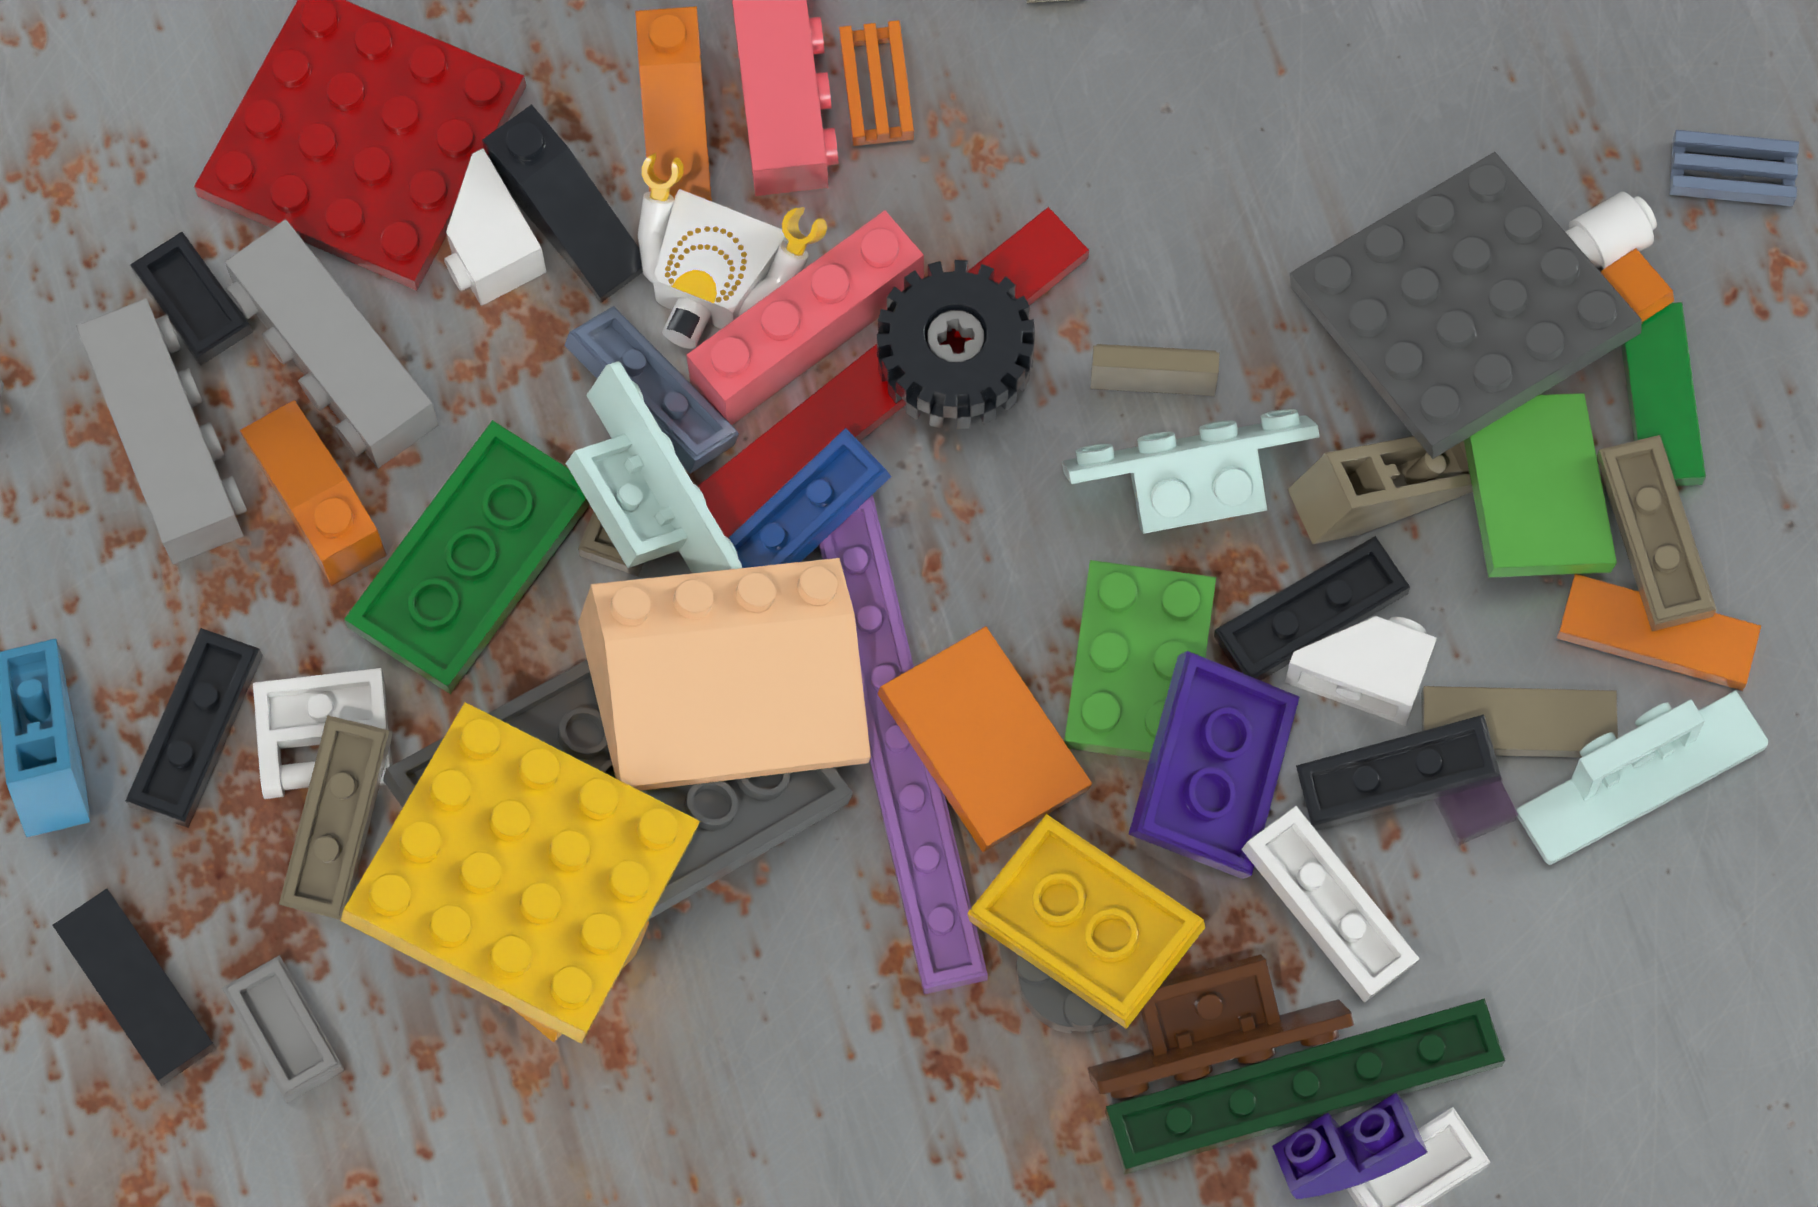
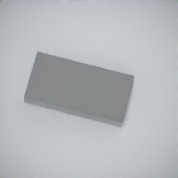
(283, 1029)

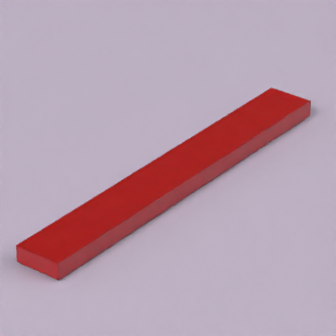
(857, 397)

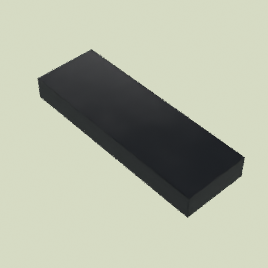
(1312, 609)
(194, 728)
(1399, 772)
(134, 987)

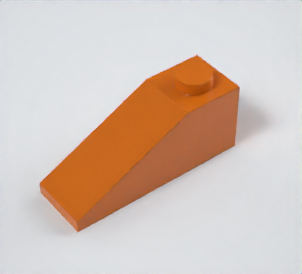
(674, 96)
(314, 492)

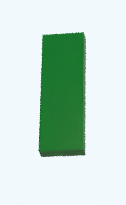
(1664, 393)

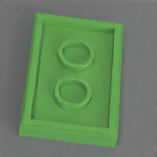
(1540, 491)

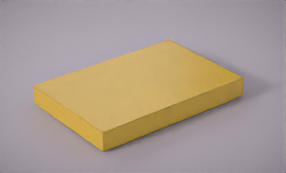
(1086, 921)

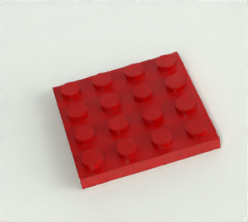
(359, 136)

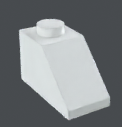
(490, 236)
(1367, 666)

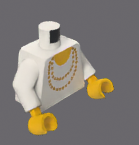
(712, 259)

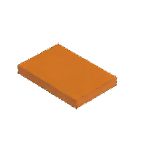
(984, 738)

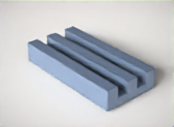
(1740, 147)

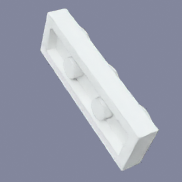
(1330, 904)

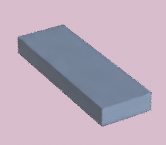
(678, 408)

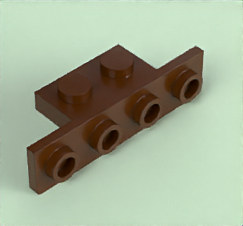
(1215, 1019)

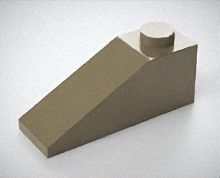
(1375, 486)

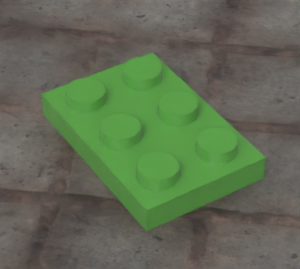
(1128, 651)

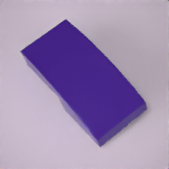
(1336, 1157)

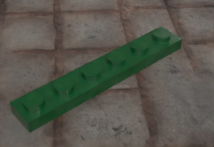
(1304, 1086)

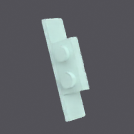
(1195, 475)
(642, 486)
(1641, 772)

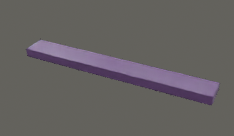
(908, 796)

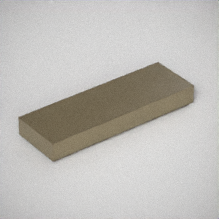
(1656, 533)
(1526, 718)
(336, 817)

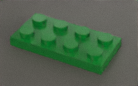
(469, 557)

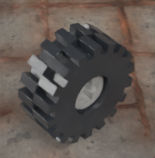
(929, 373)

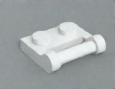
(294, 715)

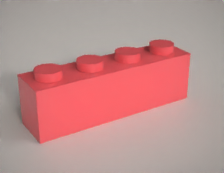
(784, 95)
(803, 319)

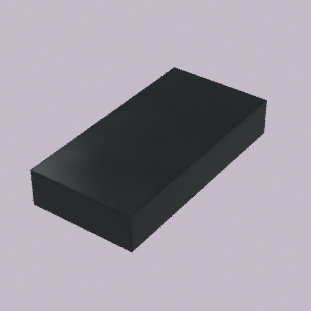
(191, 298)

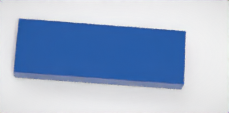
(810, 504)

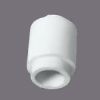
(1613, 229)

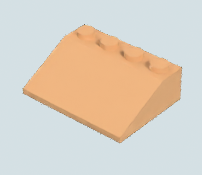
(727, 673)

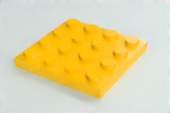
(521, 872)

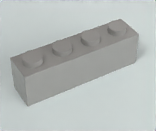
(330, 344)
(160, 432)

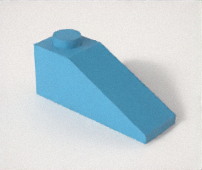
(40, 740)

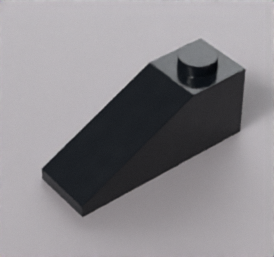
(563, 202)

